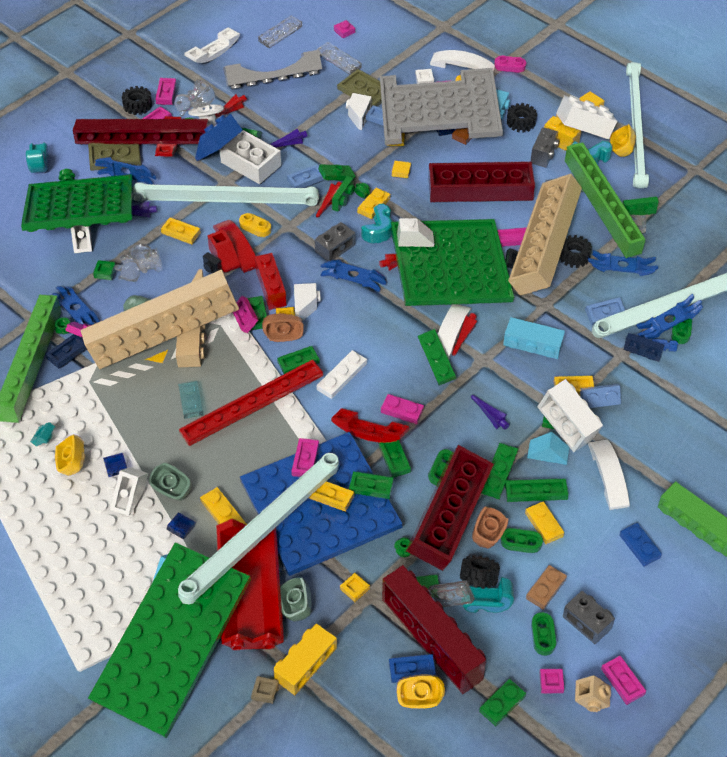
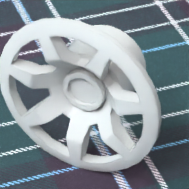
(207, 113)

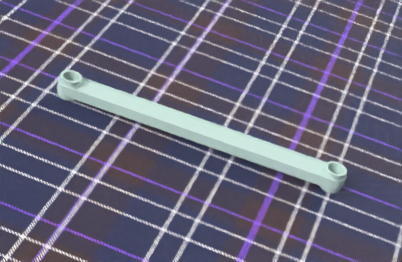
(640, 179)
(225, 194)
(643, 312)
(257, 529)

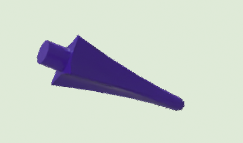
(292, 138)
(144, 209)
(495, 416)

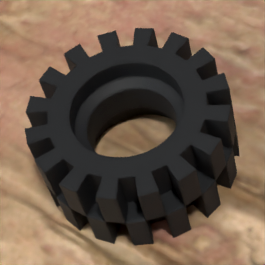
(132, 106)
(526, 123)
(578, 244)
(480, 571)

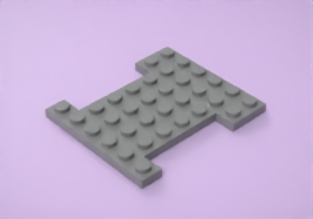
(442, 106)

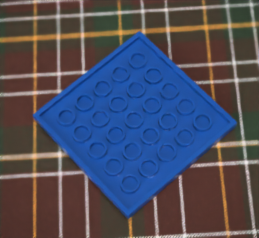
(315, 529)

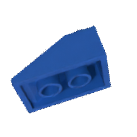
(217, 135)

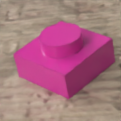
(344, 29)
(551, 681)

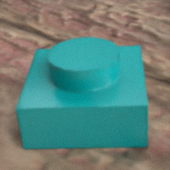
(43, 434)

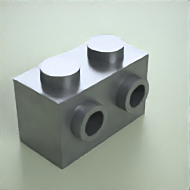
(544, 147)
(335, 242)
(588, 617)

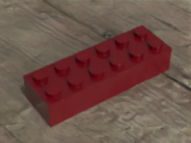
(481, 181)
(450, 508)
(434, 629)

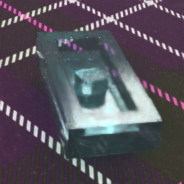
(190, 399)

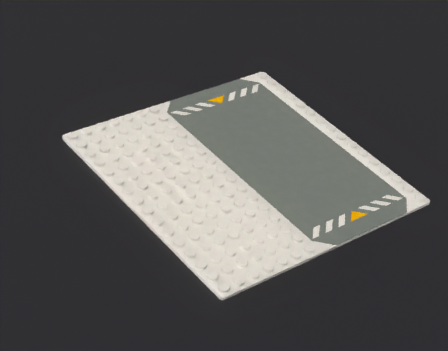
(98, 562)

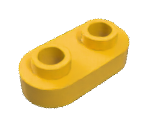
(255, 225)

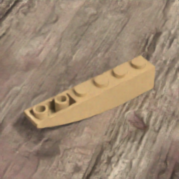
(189, 344)

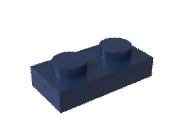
(643, 347)
(66, 351)

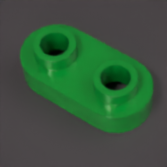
(682, 331)
(438, 466)
(521, 540)
(543, 635)

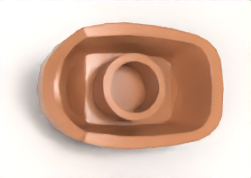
(282, 327)
(489, 527)

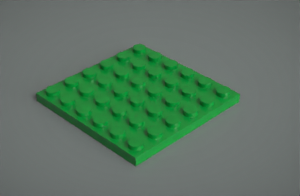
(78, 203)
(459, 269)

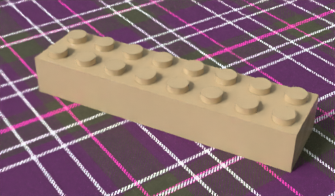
(545, 235)
(159, 319)

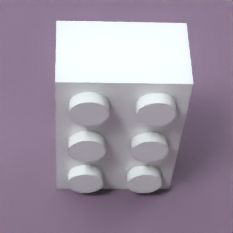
(586, 116)
(250, 157)
(570, 415)

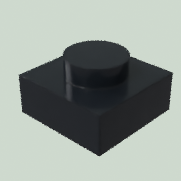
(511, 255)
(211, 263)

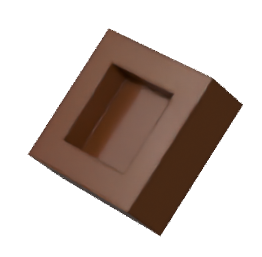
(461, 135)

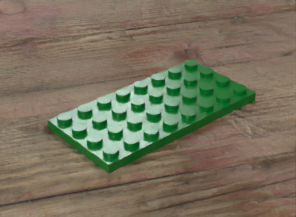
(167, 644)

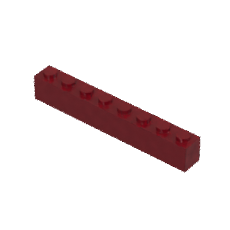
(139, 131)

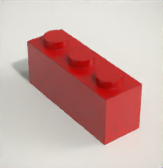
(270, 281)

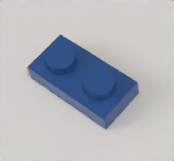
(640, 544)
(411, 666)

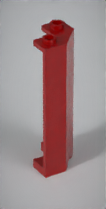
(259, 612)

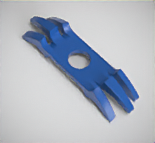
(115, 168)
(635, 265)
(364, 276)
(680, 312)
(82, 313)

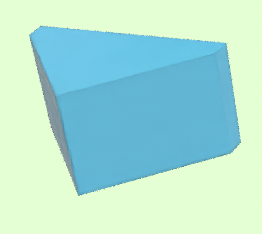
(549, 449)

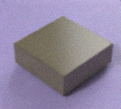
(265, 689)

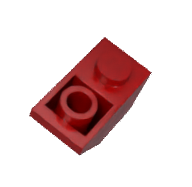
(223, 249)

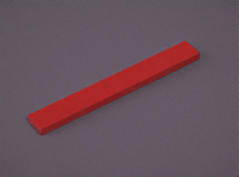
(250, 402)

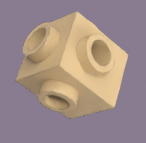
(592, 693)

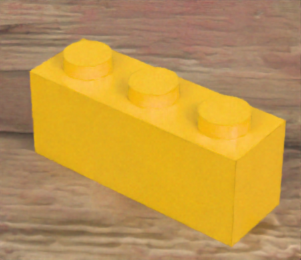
(305, 658)

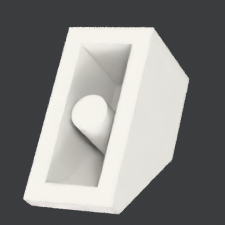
(357, 108)
(414, 233)
(81, 239)
(305, 299)
(128, 490)

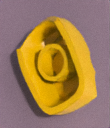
(623, 141)
(70, 455)
(420, 691)

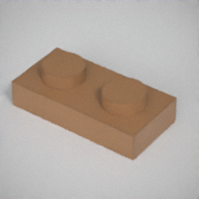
(546, 587)

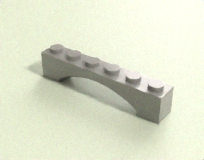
(237, 75)

